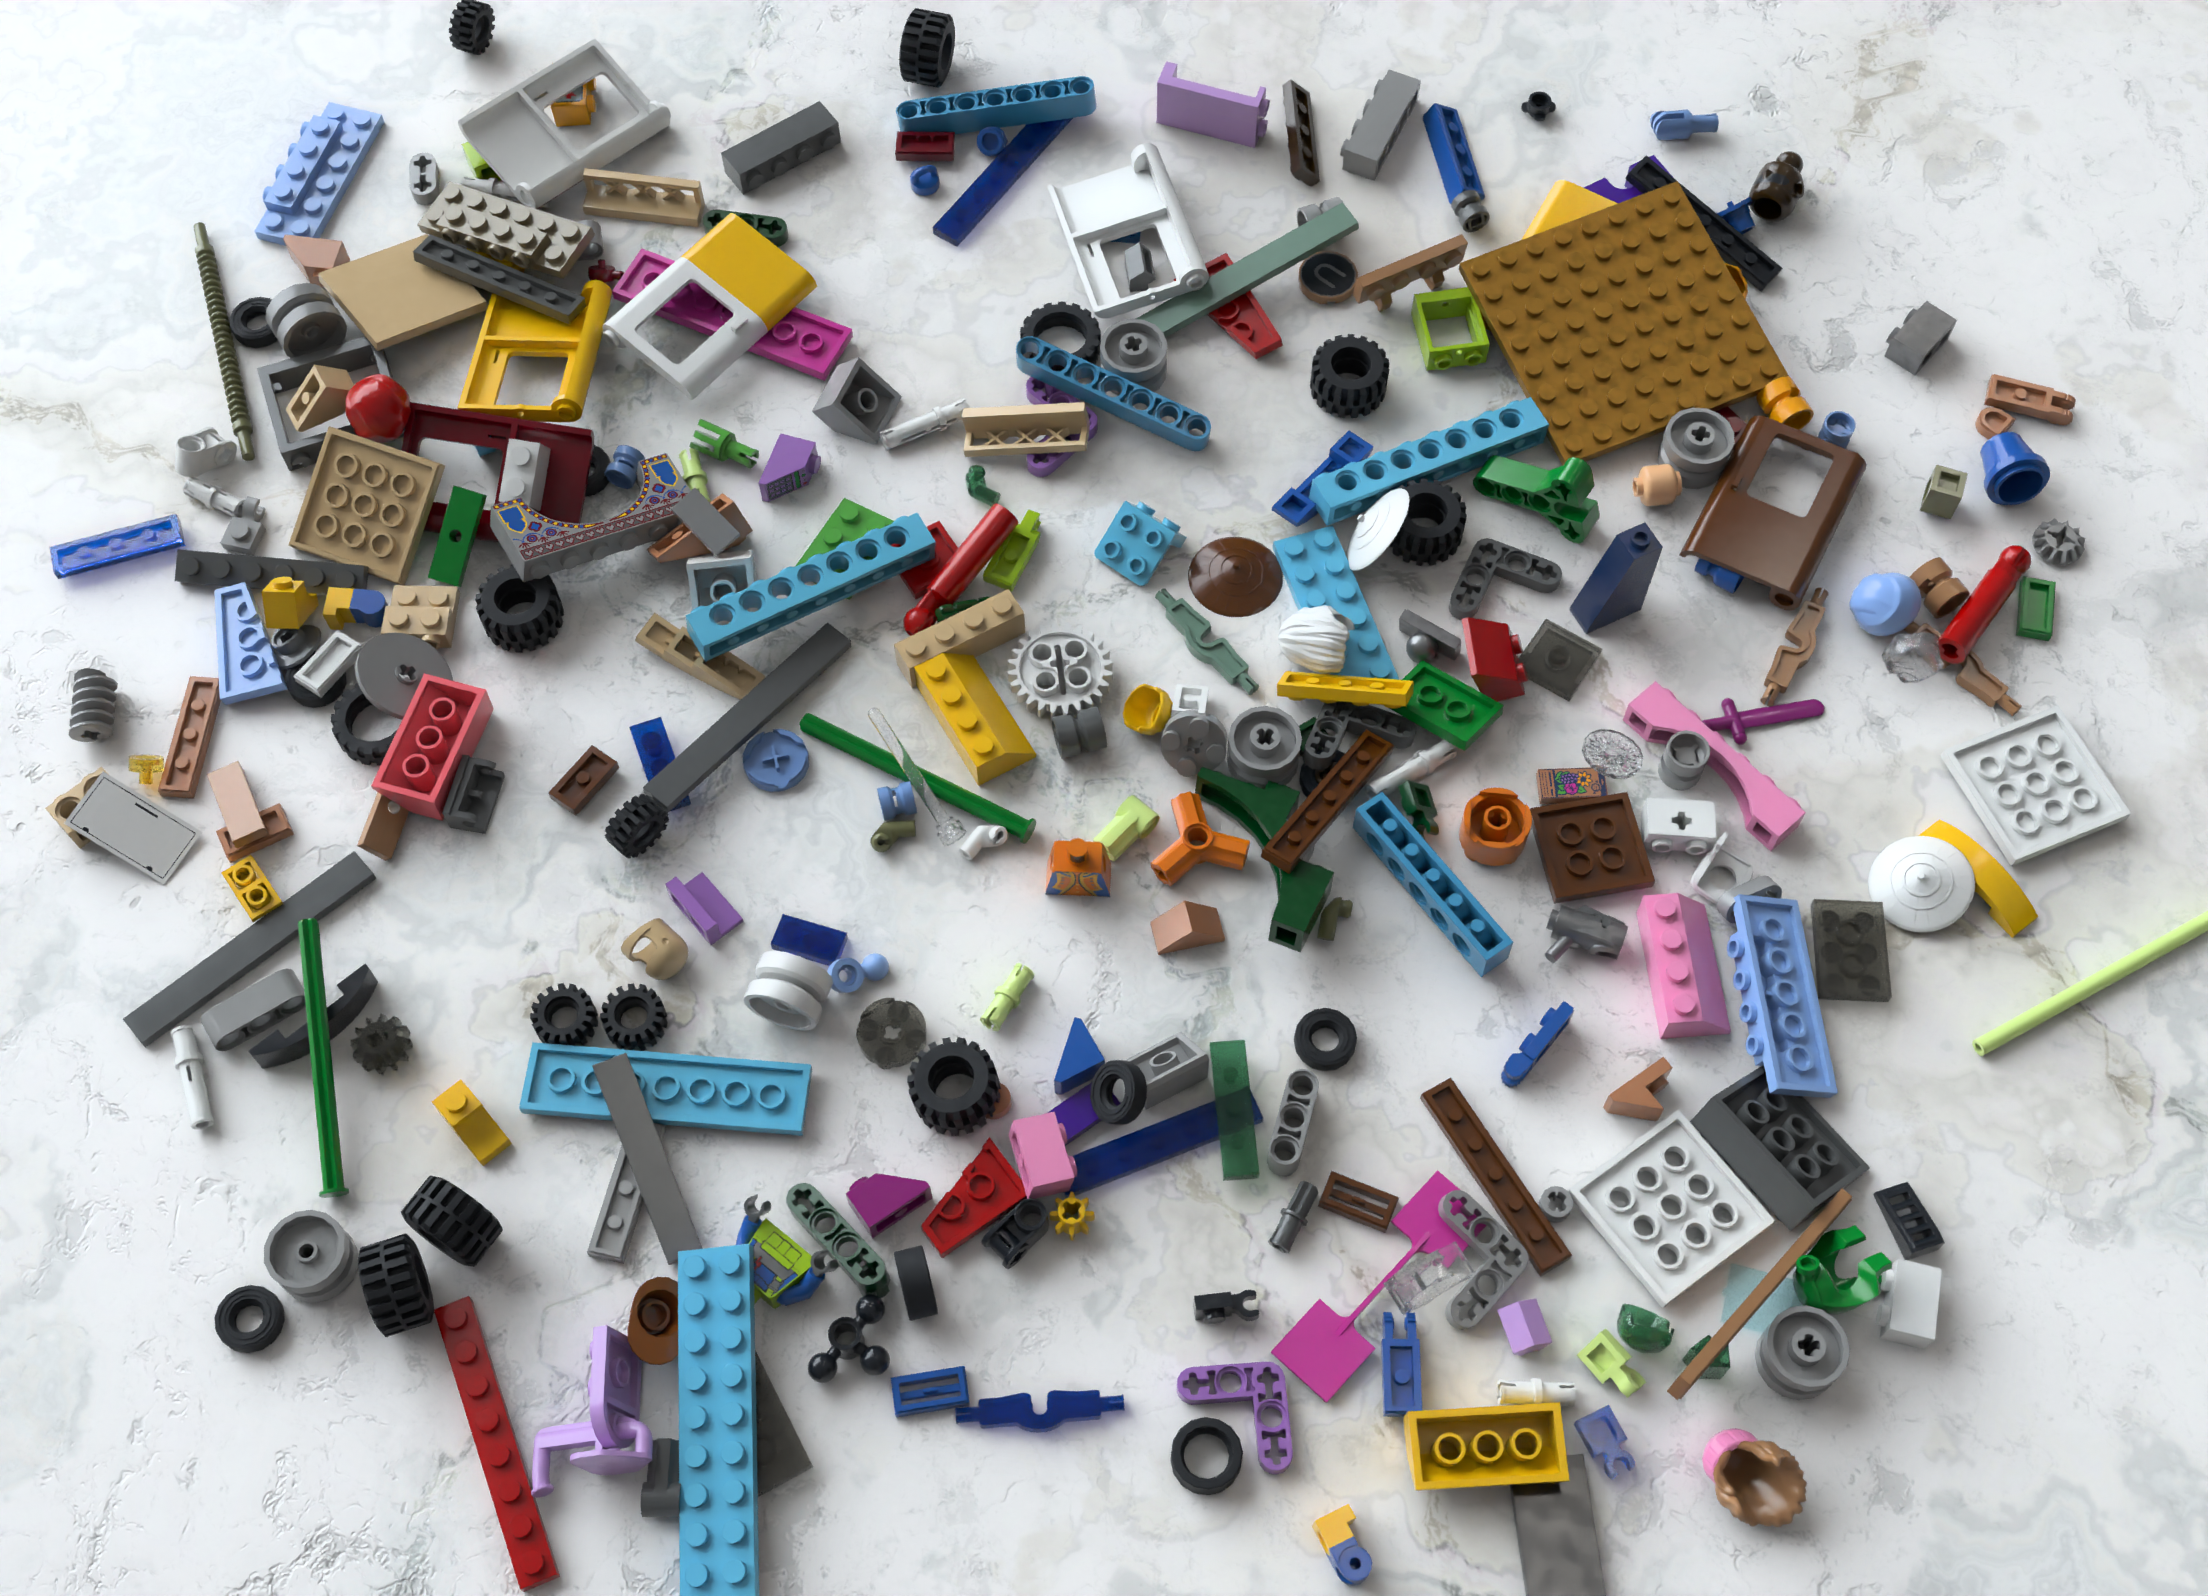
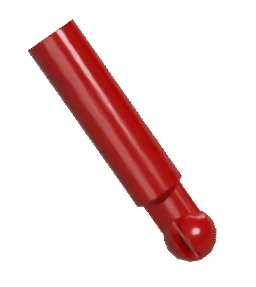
(962, 567)
(1983, 604)

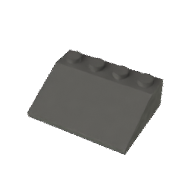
(1779, 1147)

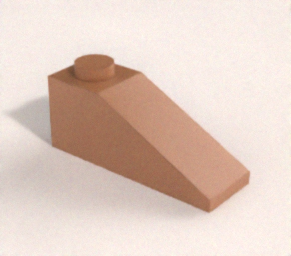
(682, 543)

